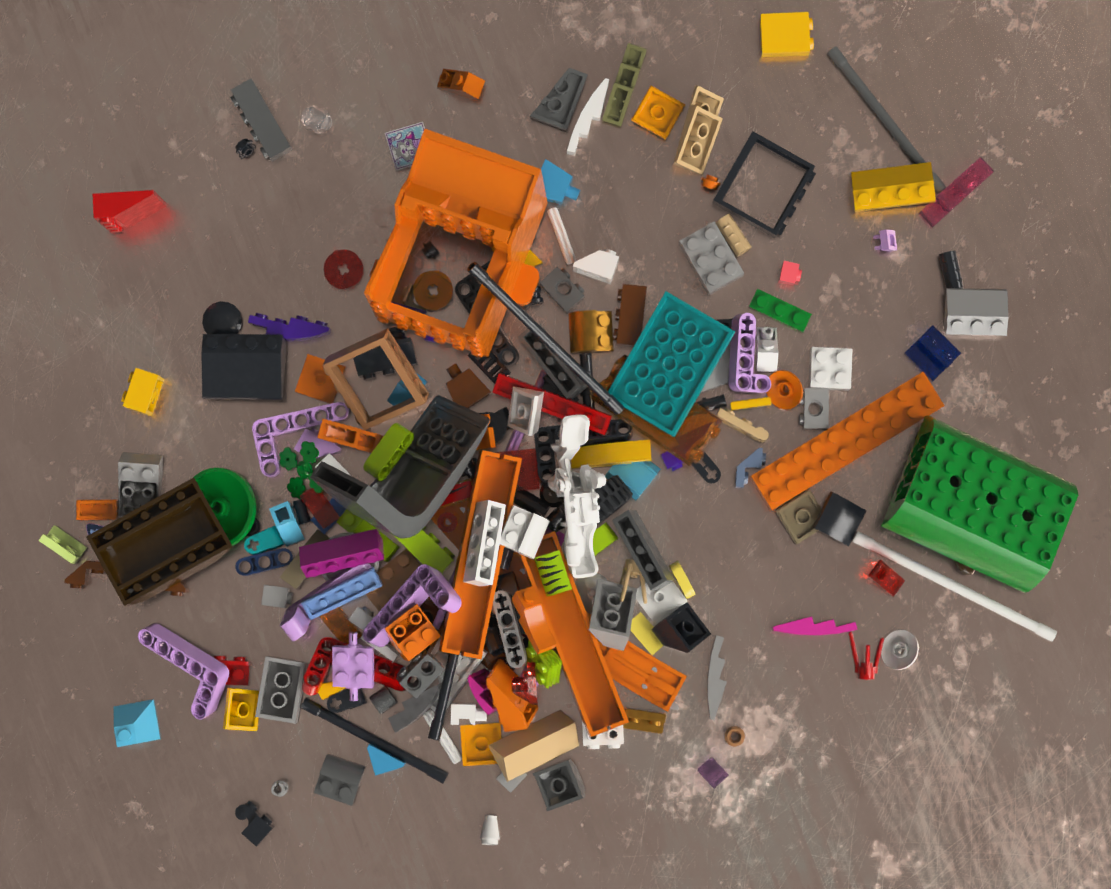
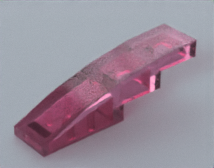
(956, 192)

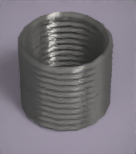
(383, 700)

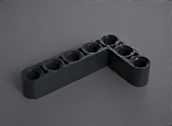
(467, 301)
(594, 438)

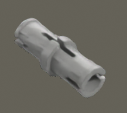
(275, 791)

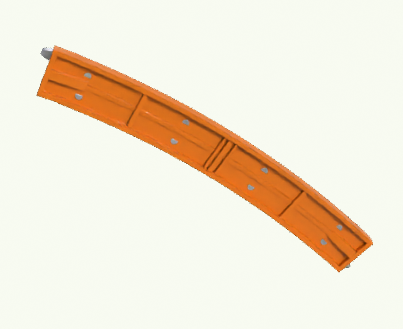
(630, 667)

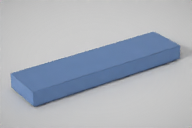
(341, 593)

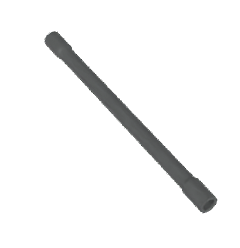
(842, 63)

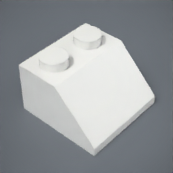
(598, 265)

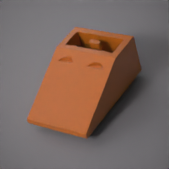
(512, 710)

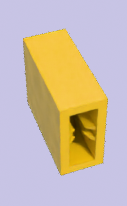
(785, 34)

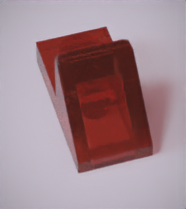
(886, 578)
(526, 686)

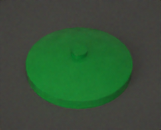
(230, 500)

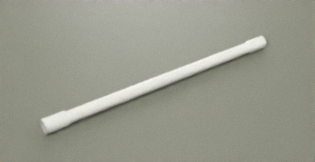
(1039, 628)

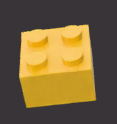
(142, 391)

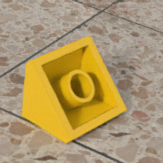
(241, 709)

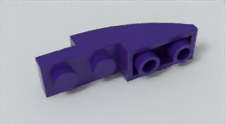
(297, 330)

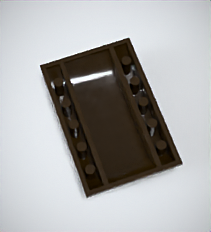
(160, 543)

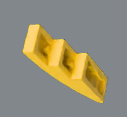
(612, 454)

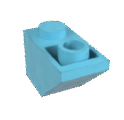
(287, 523)

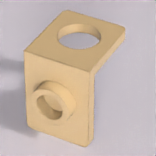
(408, 297)

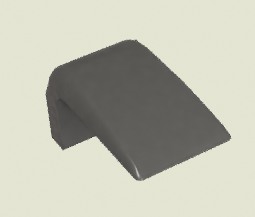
(421, 478)

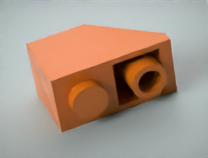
(461, 83)

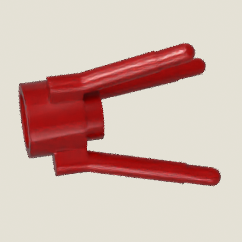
(867, 669)

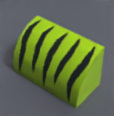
(553, 573)

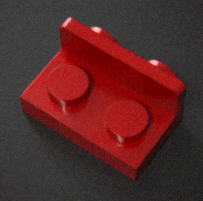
(238, 670)

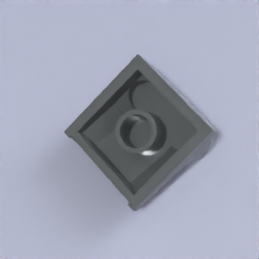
(560, 784)

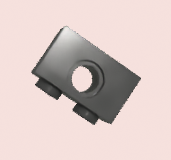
(565, 301)

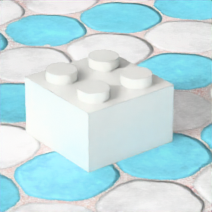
(830, 368)

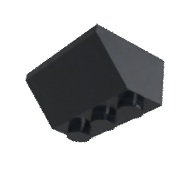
(377, 362)

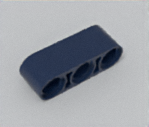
(254, 561)

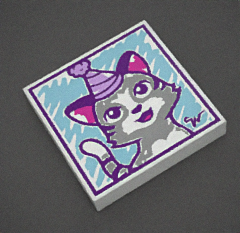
(404, 144)

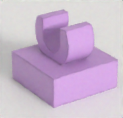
(888, 240)

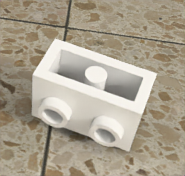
(611, 738)

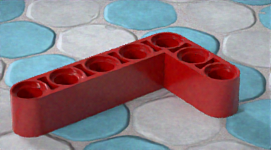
(325, 659)

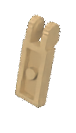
(743, 426)

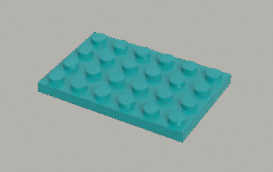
(670, 363)

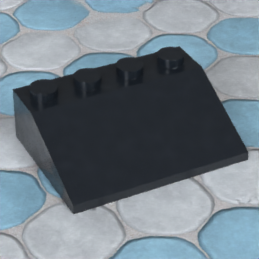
(243, 366)

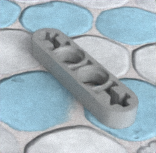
(505, 630)

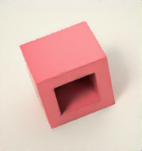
(789, 273)

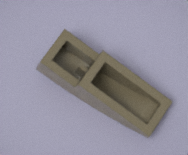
(293, 573)

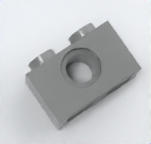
(818, 421)

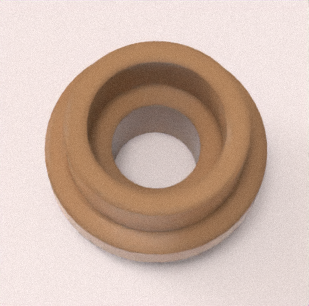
(741, 736)

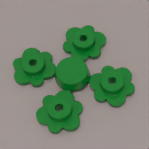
(304, 468)

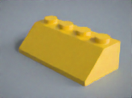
(893, 187)

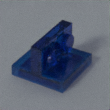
(932, 353)

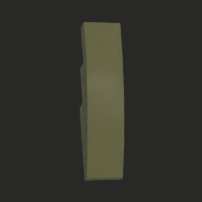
(624, 84)

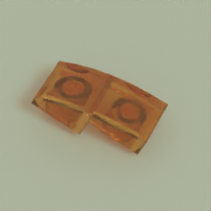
(339, 624)

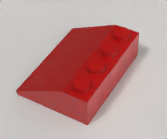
(125, 209)

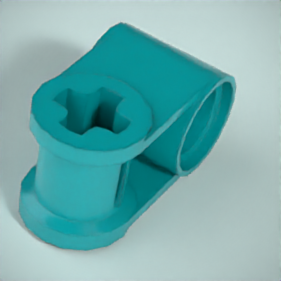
(267, 539)

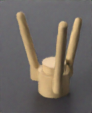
(631, 570)

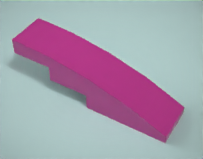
(807, 627)

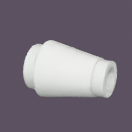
(490, 831)

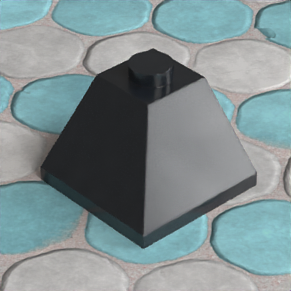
(681, 629)

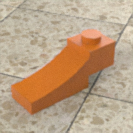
(533, 619)

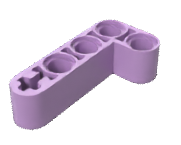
(747, 354)

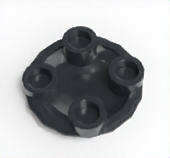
(222, 319)

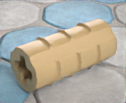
(733, 235)

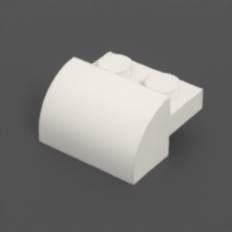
(523, 532)

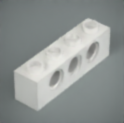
(484, 543)

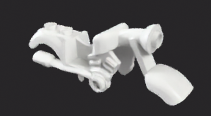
(578, 495)

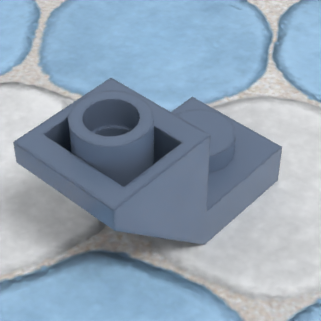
(754, 461)

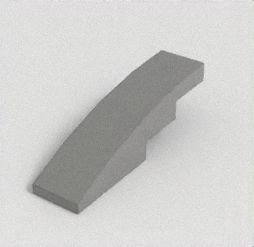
(715, 686)

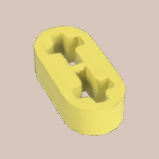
(682, 579)

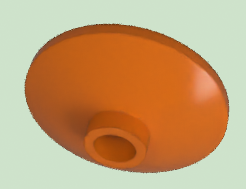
(780, 395)

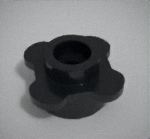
(245, 148)

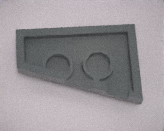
(562, 100)

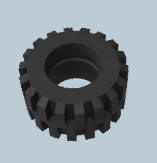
(612, 497)

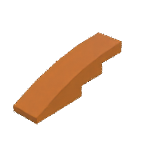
(348, 436)

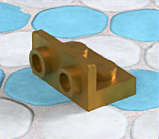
(645, 720)

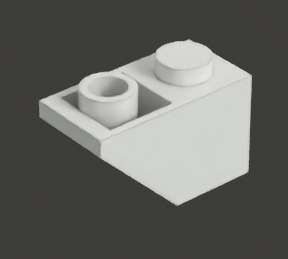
(766, 349)

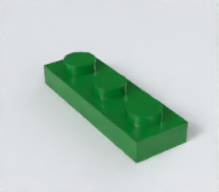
(780, 310)

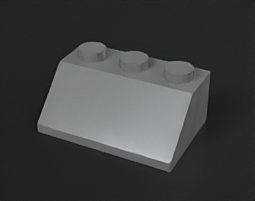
(976, 311)
(611, 617)

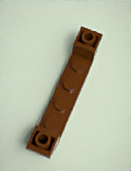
(81, 577)

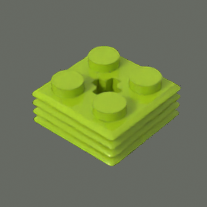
(547, 666)

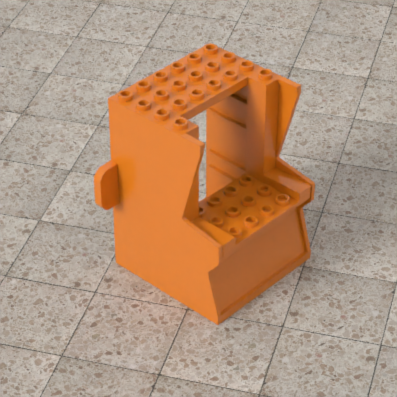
(483, 200)

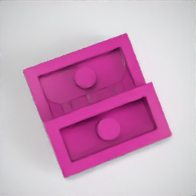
(482, 694)

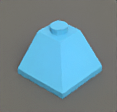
(135, 723)

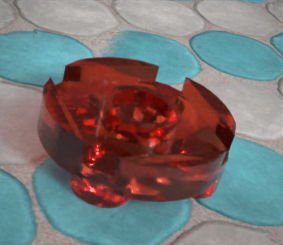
(348, 280)

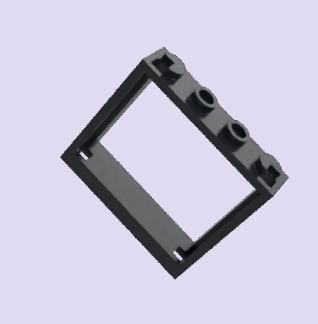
(798, 194)

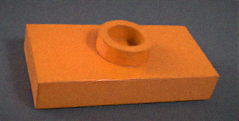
(97, 509)

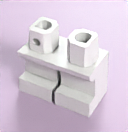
(466, 711)

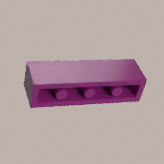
(341, 553)

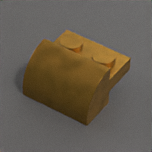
(590, 331)

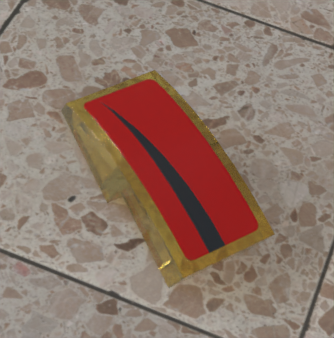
(459, 494)

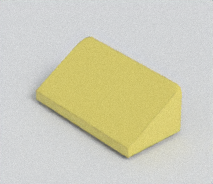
(642, 631)

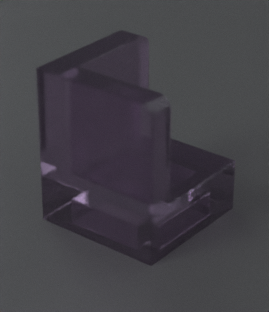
(712, 772)

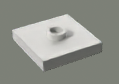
(661, 602)

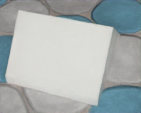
(525, 410)

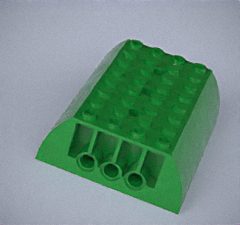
(961, 520)

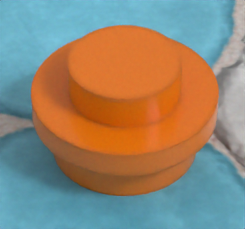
(710, 182)

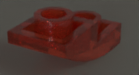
(319, 507)

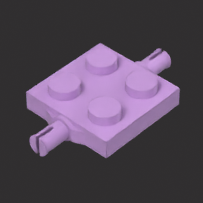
(353, 666)

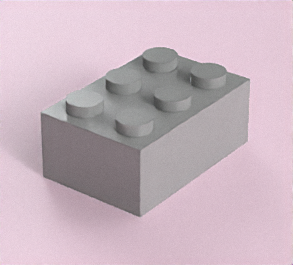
(711, 258)
(281, 690)

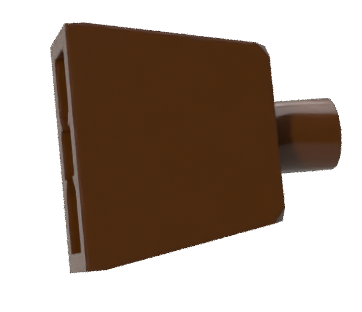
(466, 387)

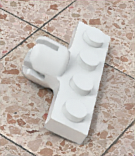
(464, 668)

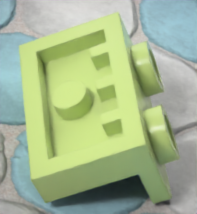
(63, 544)

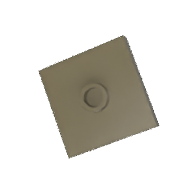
(799, 516)

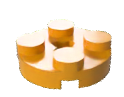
(432, 279)

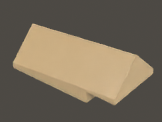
(699, 131)
(535, 745)

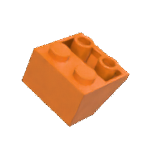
(411, 633)

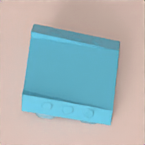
(635, 475)

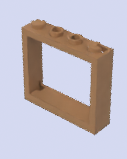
(399, 362)

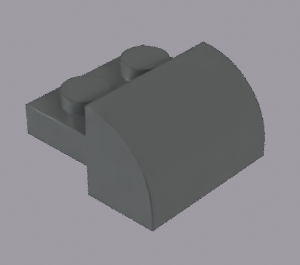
(339, 779)

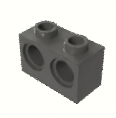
(424, 676)

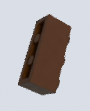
(630, 314)

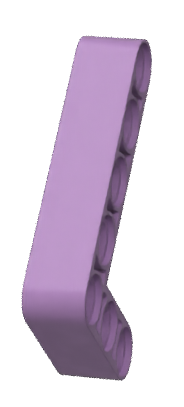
(272, 430)
(422, 584)
(295, 619)
(192, 660)

